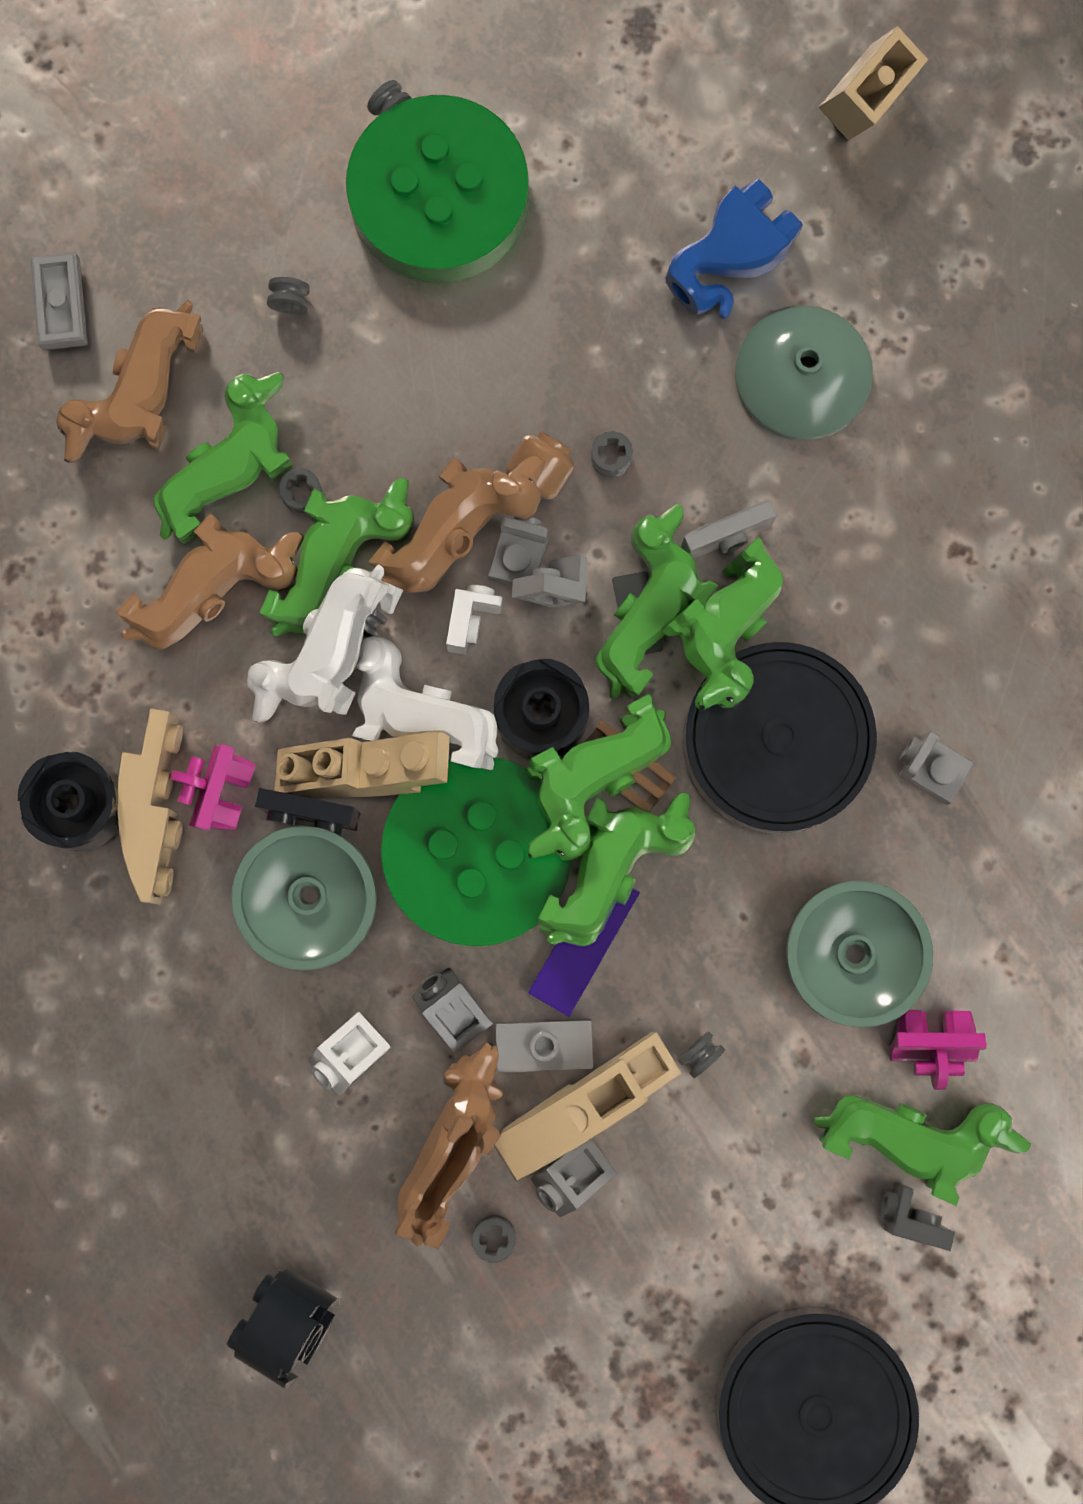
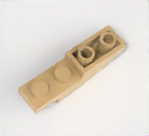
(363, 768)
(144, 826)
(586, 1107)

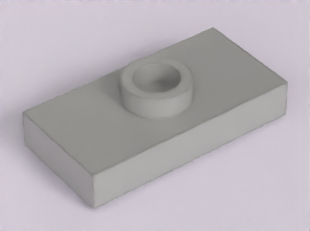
(58, 301)
(730, 531)
(544, 1046)

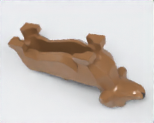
(140, 389)
(456, 519)
(205, 578)
(451, 1149)

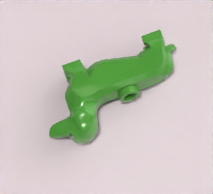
(230, 463)
(331, 547)
(669, 591)
(715, 626)
(590, 771)
(606, 865)
(918, 1148)

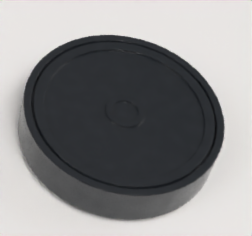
(789, 748)
(816, 1410)

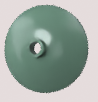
(799, 399)
(271, 904)
(893, 949)

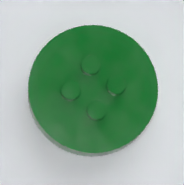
(438, 188)
(462, 855)

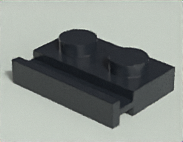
(286, 808)

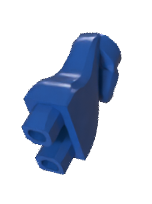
(737, 246)

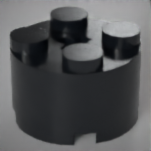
(536, 683)
(45, 806)
(284, 1326)

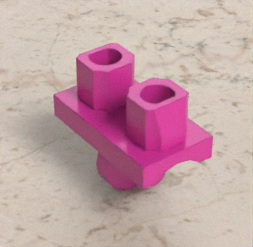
(222, 768)
(937, 1053)

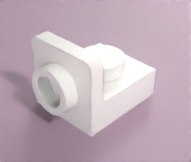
(463, 624)
(347, 1054)

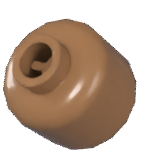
(557, 462)

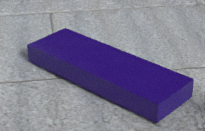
(573, 966)

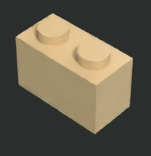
(873, 83)

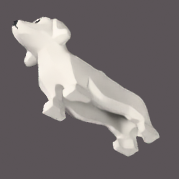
(329, 649)
(398, 711)

